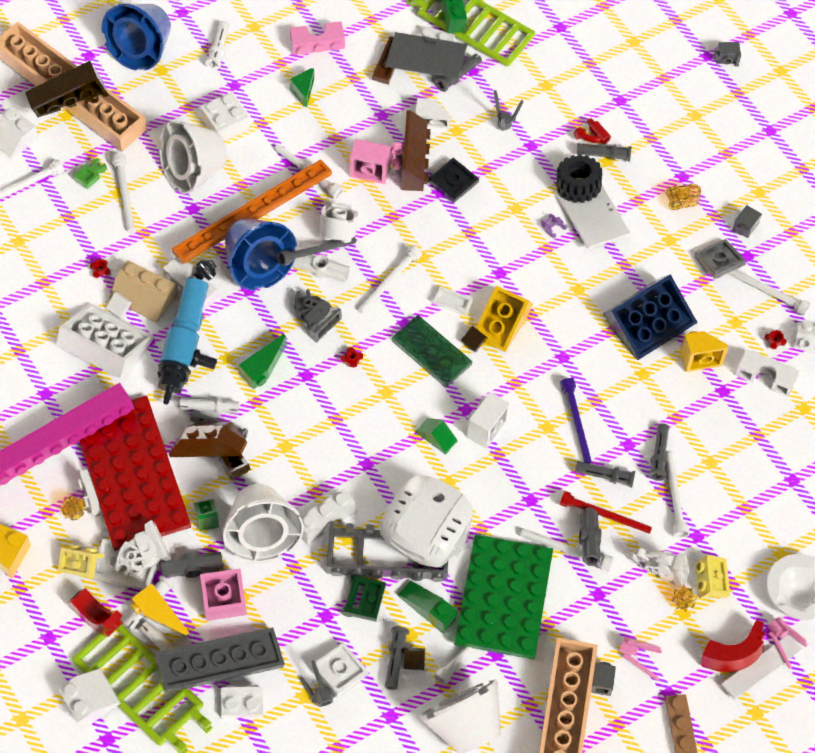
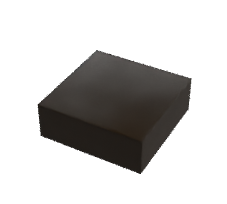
(474, 338)
(414, 658)

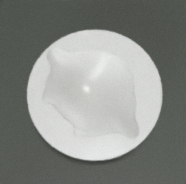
(793, 586)

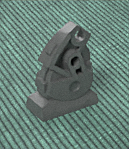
(316, 314)

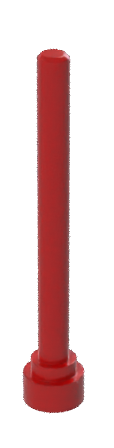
(569, 500)

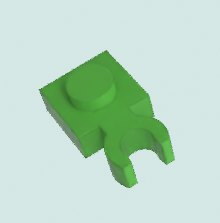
(89, 175)

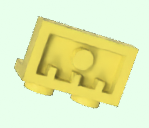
(78, 561)
(712, 577)

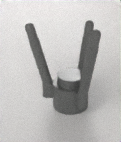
(505, 119)
(322, 695)

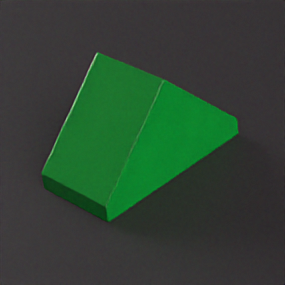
(302, 85)
(437, 434)
(206, 515)

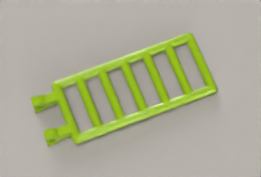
(436, 20)
(132, 713)

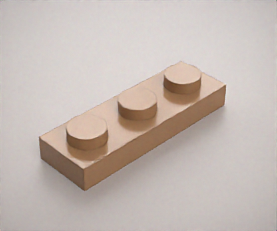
(680, 724)

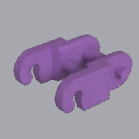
(557, 221)

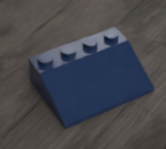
(651, 317)

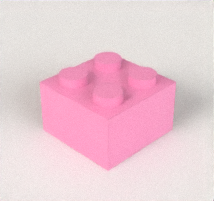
(370, 161)
(223, 594)

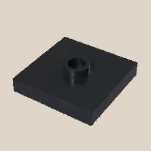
(453, 180)

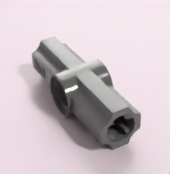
(590, 536)
(192, 564)

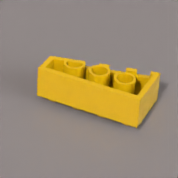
(13, 549)

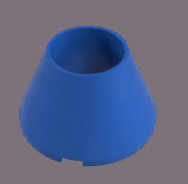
(136, 34)
(253, 252)

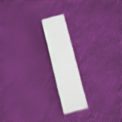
(765, 665)

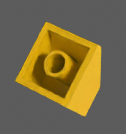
(702, 351)

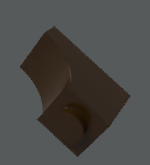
(234, 466)

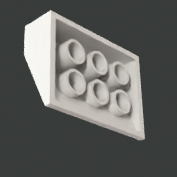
(103, 340)

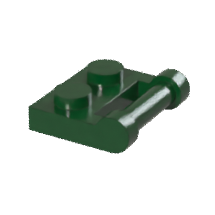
(370, 600)

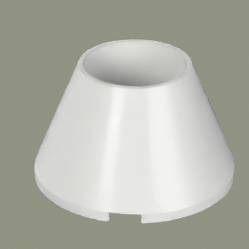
(190, 155)
(261, 525)
(467, 717)

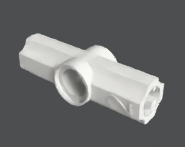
(331, 269)

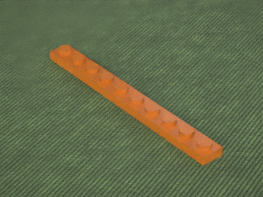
(254, 209)

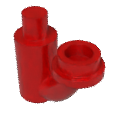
(600, 133)

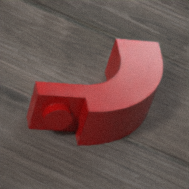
(94, 613)
(735, 657)

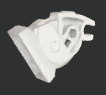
(144, 548)
(665, 564)

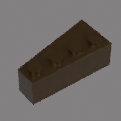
(66, 90)

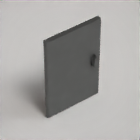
(422, 56)

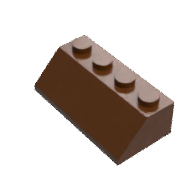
(415, 152)

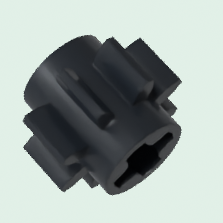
(205, 269)

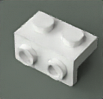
(805, 337)
(90, 500)

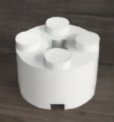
(338, 222)

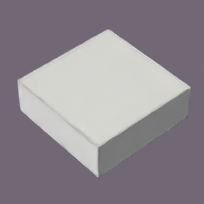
(119, 304)

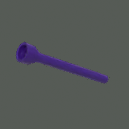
(568, 386)

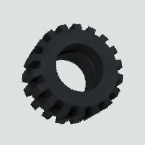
(579, 189)

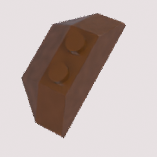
(209, 440)

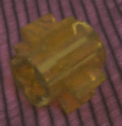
(73, 508)
(688, 601)

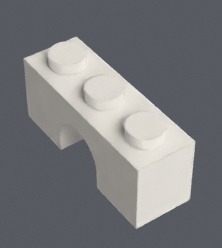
(179, 272)
(755, 364)
(337, 507)

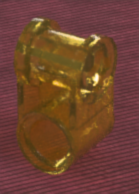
(682, 196)

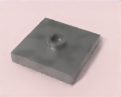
(720, 258)

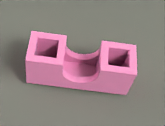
(304, 42)

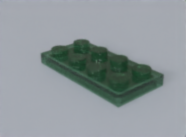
(432, 351)

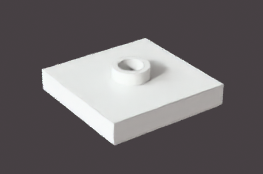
(340, 669)

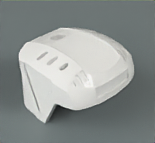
(421, 517)

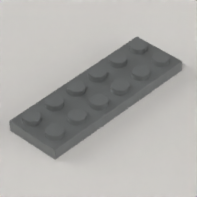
(218, 660)

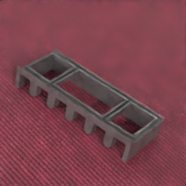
(374, 571)

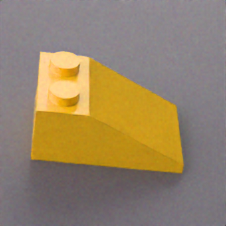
(503, 318)
(156, 609)

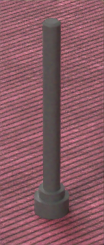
(286, 257)

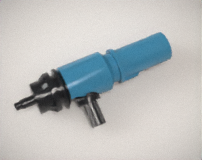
(182, 341)

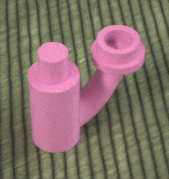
(396, 155)

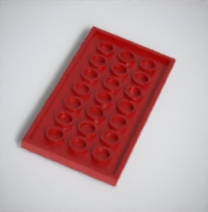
(134, 476)

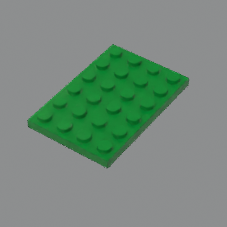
(504, 597)

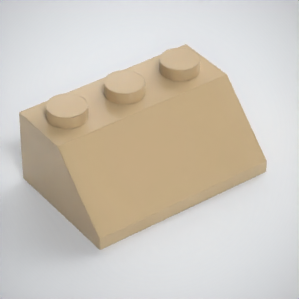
(146, 290)

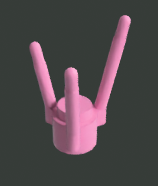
(781, 629)
(631, 647)

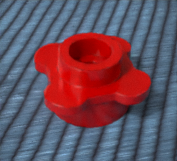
(100, 263)
(775, 334)
(349, 361)

